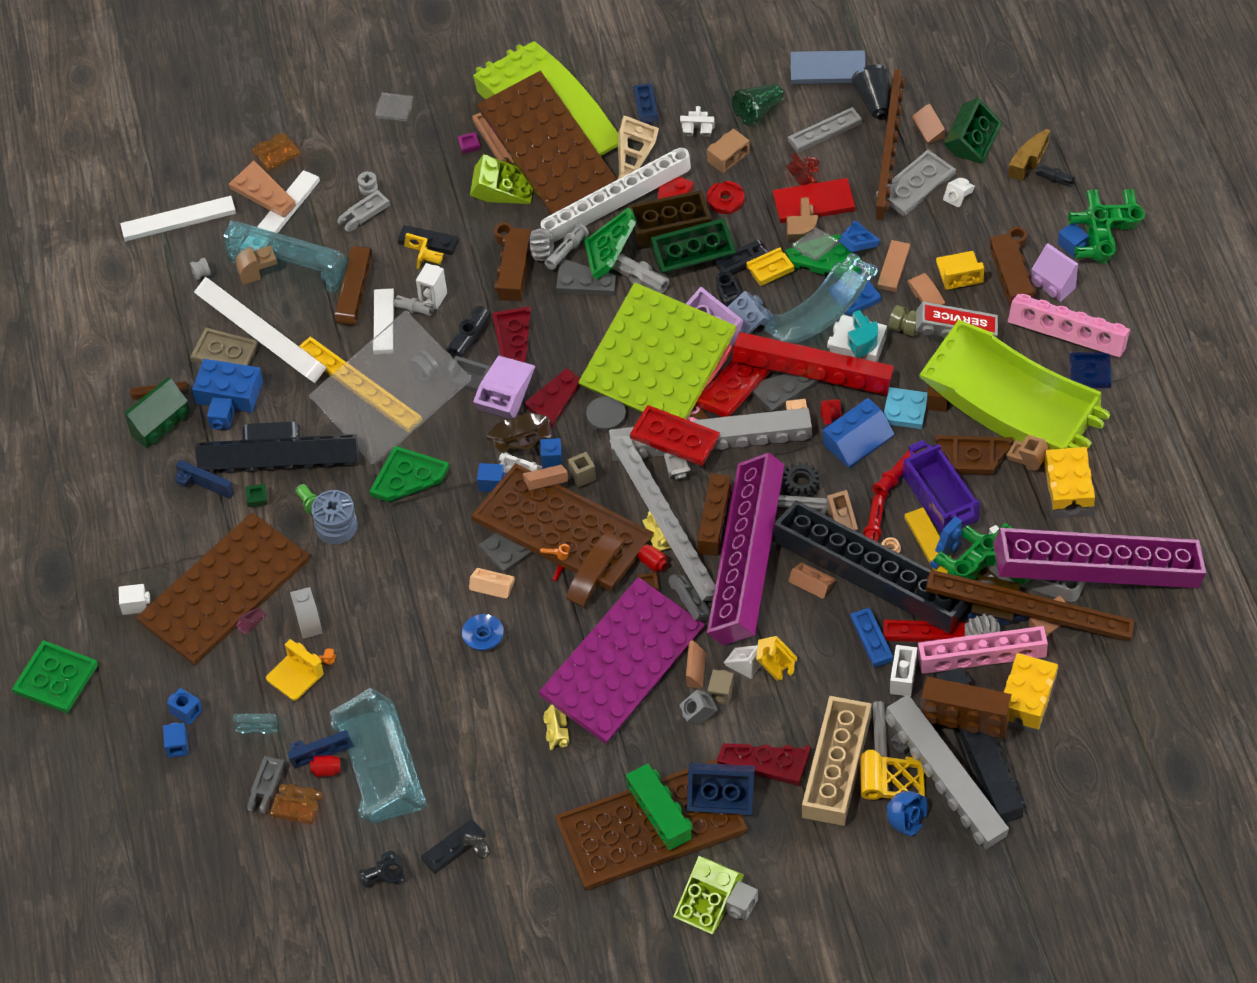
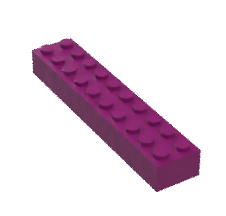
(745, 549)
(1099, 558)

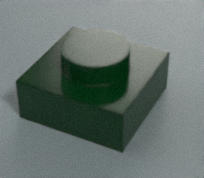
(256, 495)

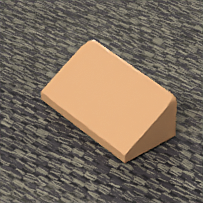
(491, 583)

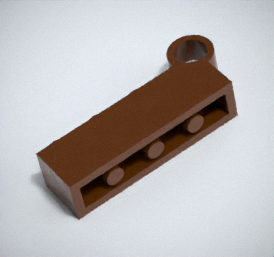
(514, 261)
(1011, 264)

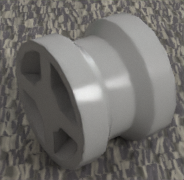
(367, 183)
(200, 268)

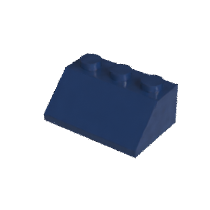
(720, 788)

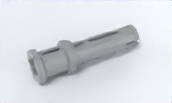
(571, 241)

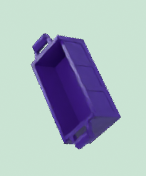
(939, 486)

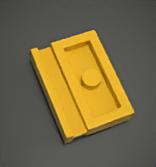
(770, 266)

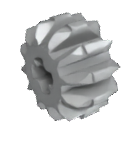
(541, 244)
(981, 625)

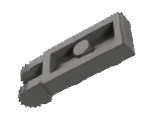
(690, 597)
(266, 783)

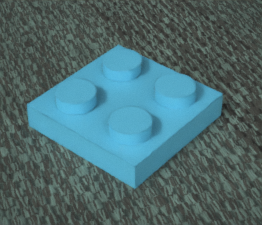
(905, 408)

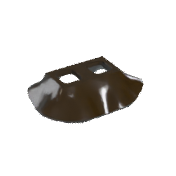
(518, 430)

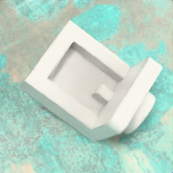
(957, 190)

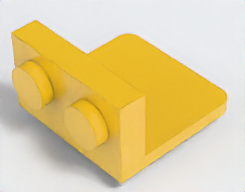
(296, 671)

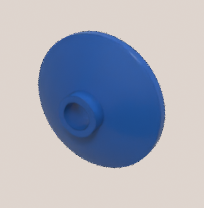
(482, 625)

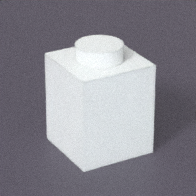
(133, 599)

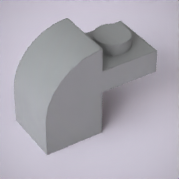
(306, 612)

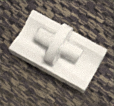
(697, 120)

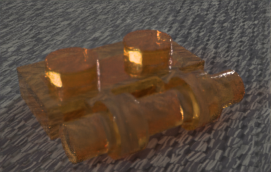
(275, 151)
(295, 808)

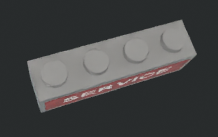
(940, 319)

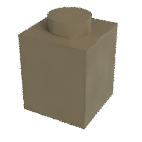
(582, 469)
(721, 686)

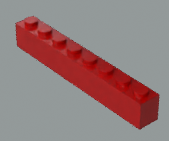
(812, 363)

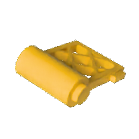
(875, 774)

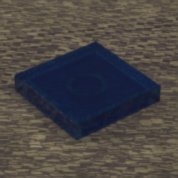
(1090, 369)

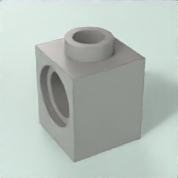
(741, 901)

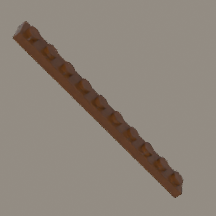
(890, 149)
(1030, 605)

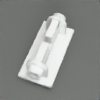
(508, 461)

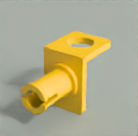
(425, 254)

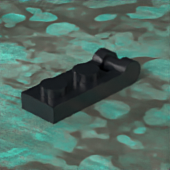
(744, 254)

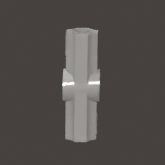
(641, 273)

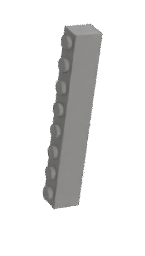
(946, 772)

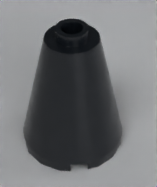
(873, 89)

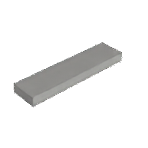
(825, 130)

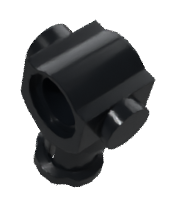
(382, 872)

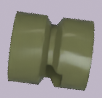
(903, 320)

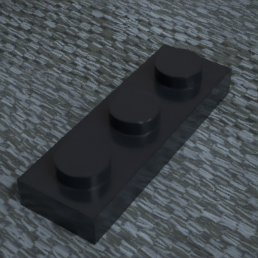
(436, 241)
(450, 847)

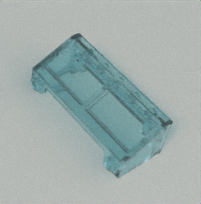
(329, 261)
(379, 757)

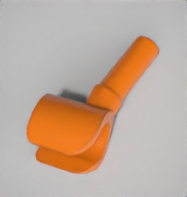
(562, 552)
(328, 657)

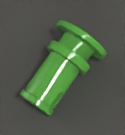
(306, 496)

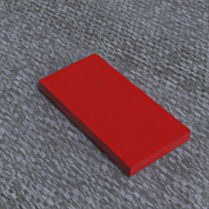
(827, 199)
(731, 388)
(674, 435)

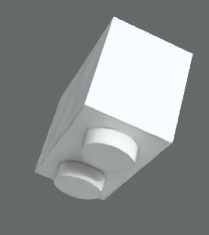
(431, 285)
(903, 670)

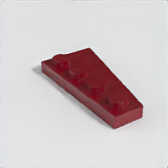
(775, 763)

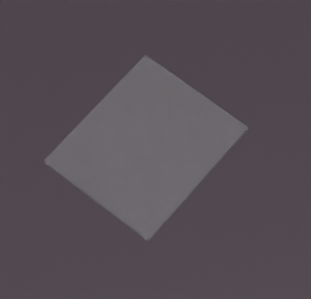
(390, 387)

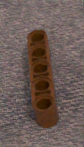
(353, 285)

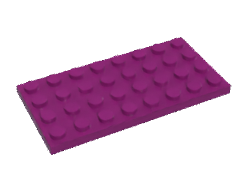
(621, 660)

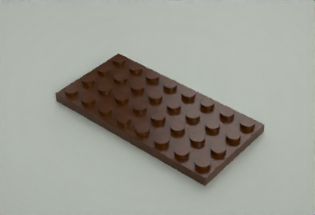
(546, 142)
(558, 517)
(221, 587)
(617, 838)

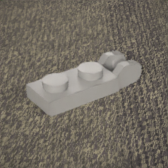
(363, 210)

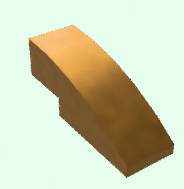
(1028, 155)

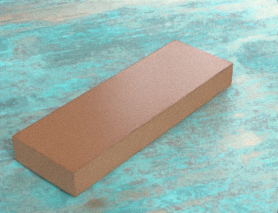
(893, 266)

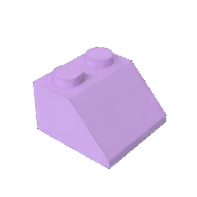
(1054, 273)

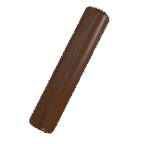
(140, 392)

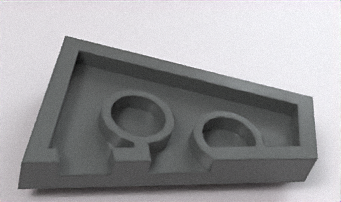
(577, 279)
(777, 390)

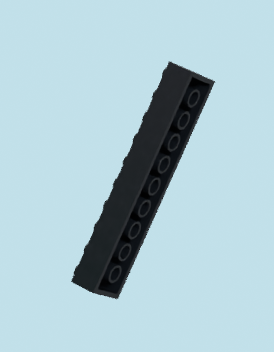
(866, 564)

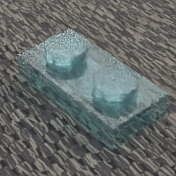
(255, 723)

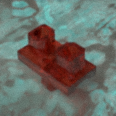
(798, 165)

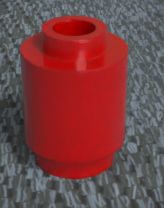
(653, 558)
(325, 766)

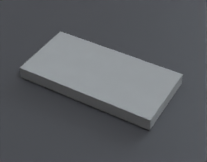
(918, 182)

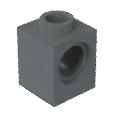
(698, 707)

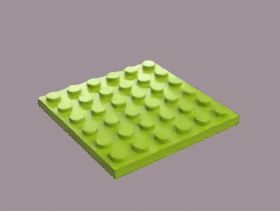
(657, 353)

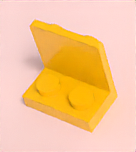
(960, 270)

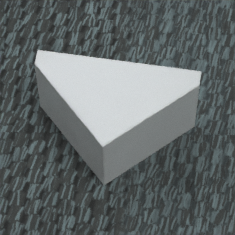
(744, 660)

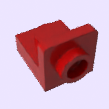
(830, 410)

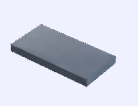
(825, 66)

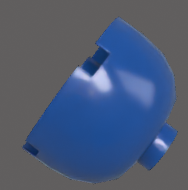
(906, 812)

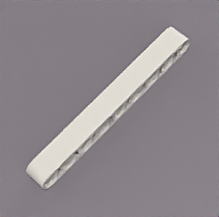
(618, 193)
(260, 330)

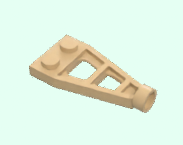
(639, 132)

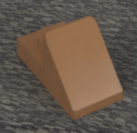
(841, 509)

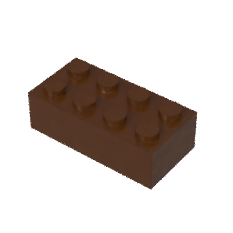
(966, 707)

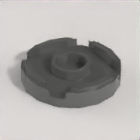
(605, 414)

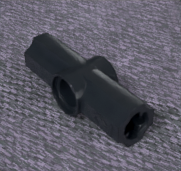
(468, 332)

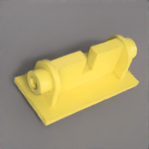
(658, 540)
(555, 734)

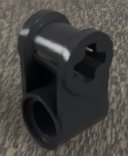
(727, 288)

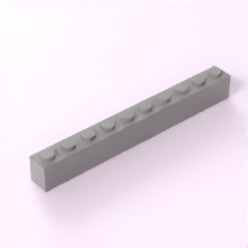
(741, 430)

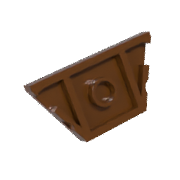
(974, 453)

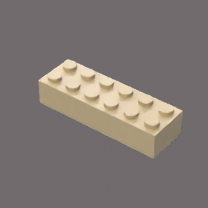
(836, 761)

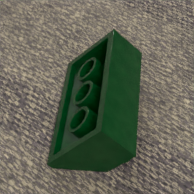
(692, 245)

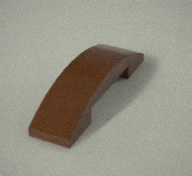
(593, 567)

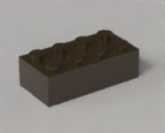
(668, 215)

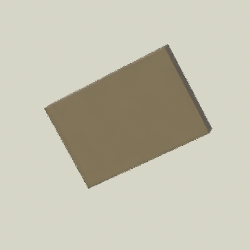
(224, 347)

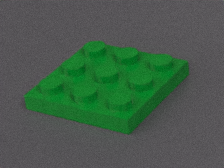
(55, 677)

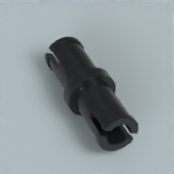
(1055, 175)

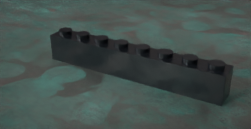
(277, 452)
(989, 765)

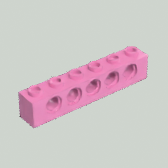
(1059, 328)
(981, 649)

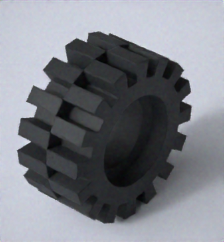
(801, 471)

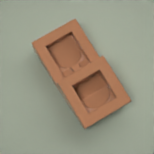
(925, 290)

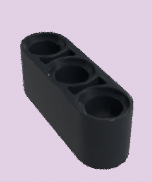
(270, 430)

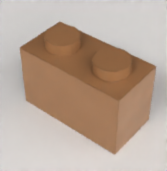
(728, 150)

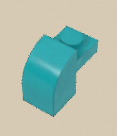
(864, 337)

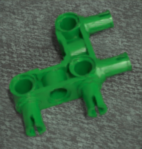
(1099, 228)
(975, 557)

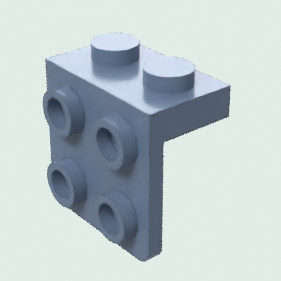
(750, 310)

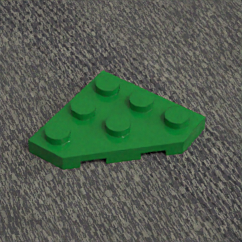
(607, 242)
(825, 262)
(406, 474)

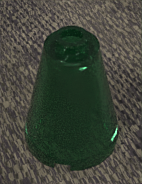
(756, 102)

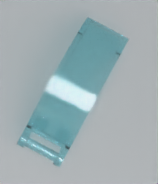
(825, 304)

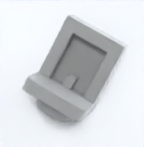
(676, 466)

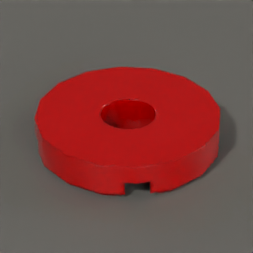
(729, 205)

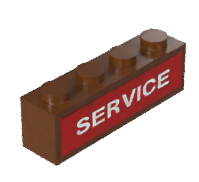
(714, 515)

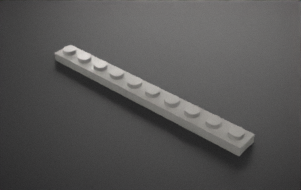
(664, 517)

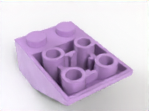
(504, 387)

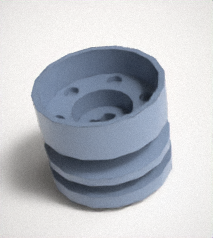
(334, 517)

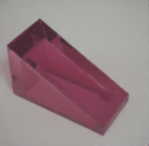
(250, 620)

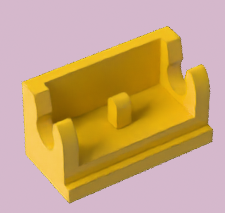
(775, 657)

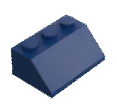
(857, 433)

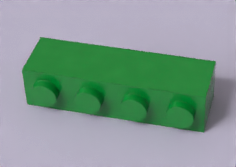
(659, 807)

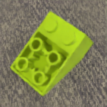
(499, 182)
(706, 894)

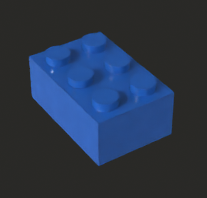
(228, 381)

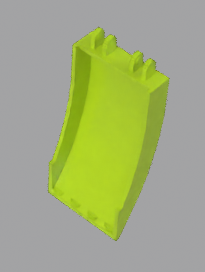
(580, 104)
(1011, 391)

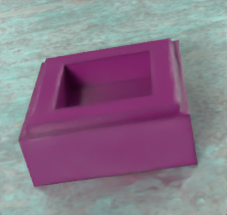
(469, 143)

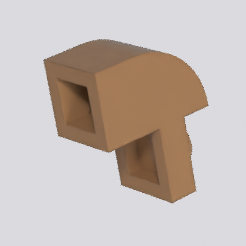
(801, 225)
(250, 262)
(1029, 452)

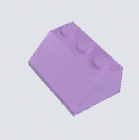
(707, 303)

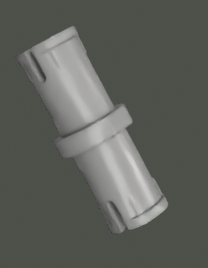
(413, 305)

